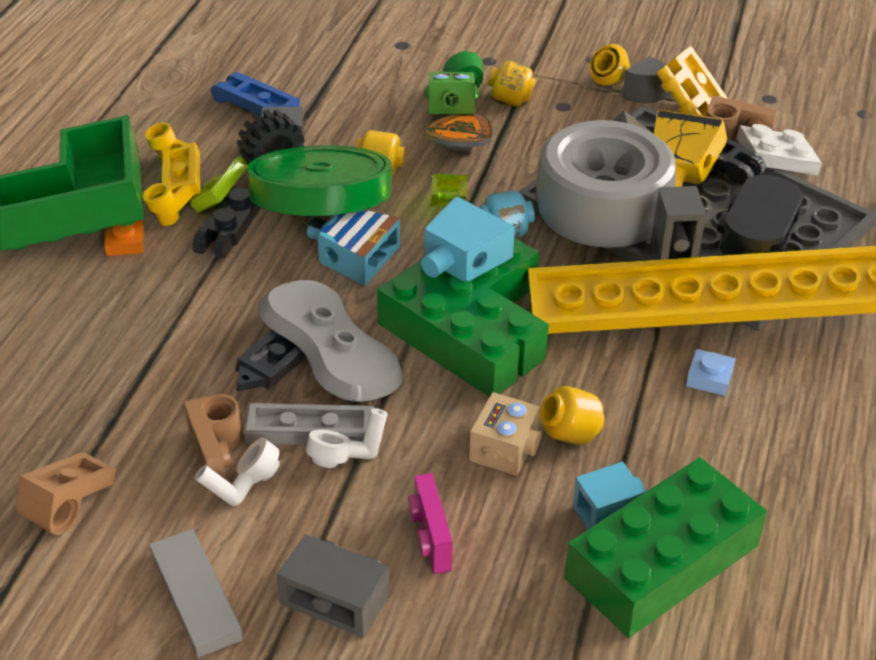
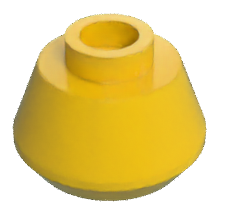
(609, 65)

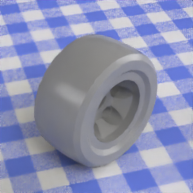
(601, 204)

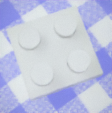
(780, 150)

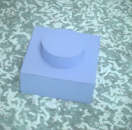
(710, 372)

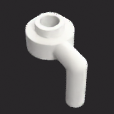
(332, 448)
(256, 464)

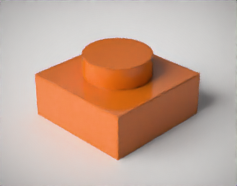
(125, 239)

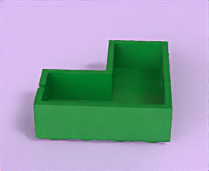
(85, 191)
(469, 324)

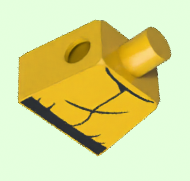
(693, 141)

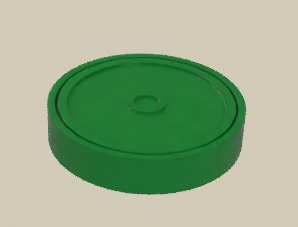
(320, 180)

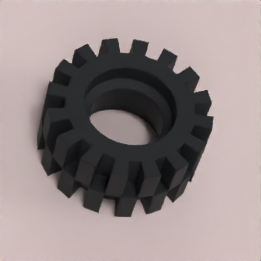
(265, 128)

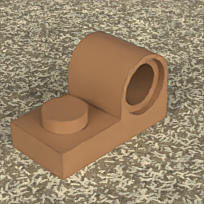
(739, 113)
(214, 429)
(55, 492)

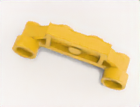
(179, 174)

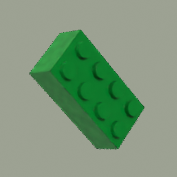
(663, 546)

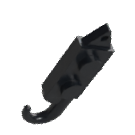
(267, 362)

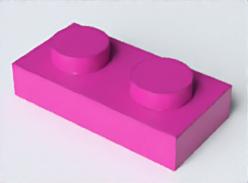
(434, 535)

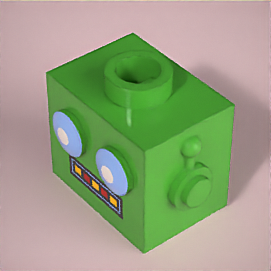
(458, 84)

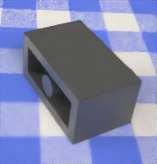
(677, 223)
(334, 585)

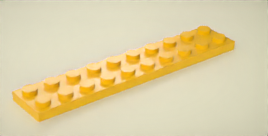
(705, 289)

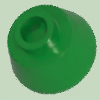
(466, 62)

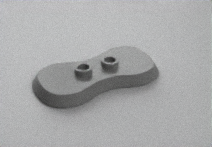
(339, 352)

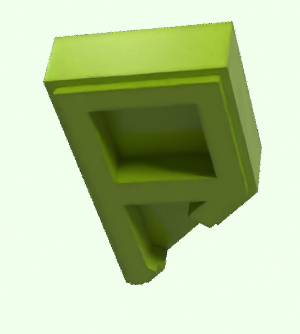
(218, 186)

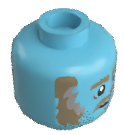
(511, 208)

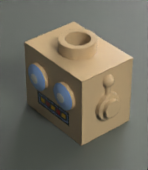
(505, 434)

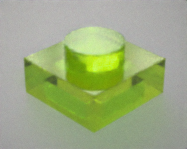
(447, 187)

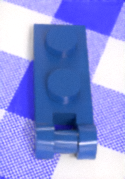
(251, 94)

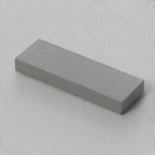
(294, 422)
(196, 593)

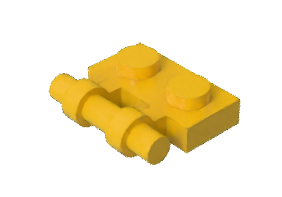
(695, 79)

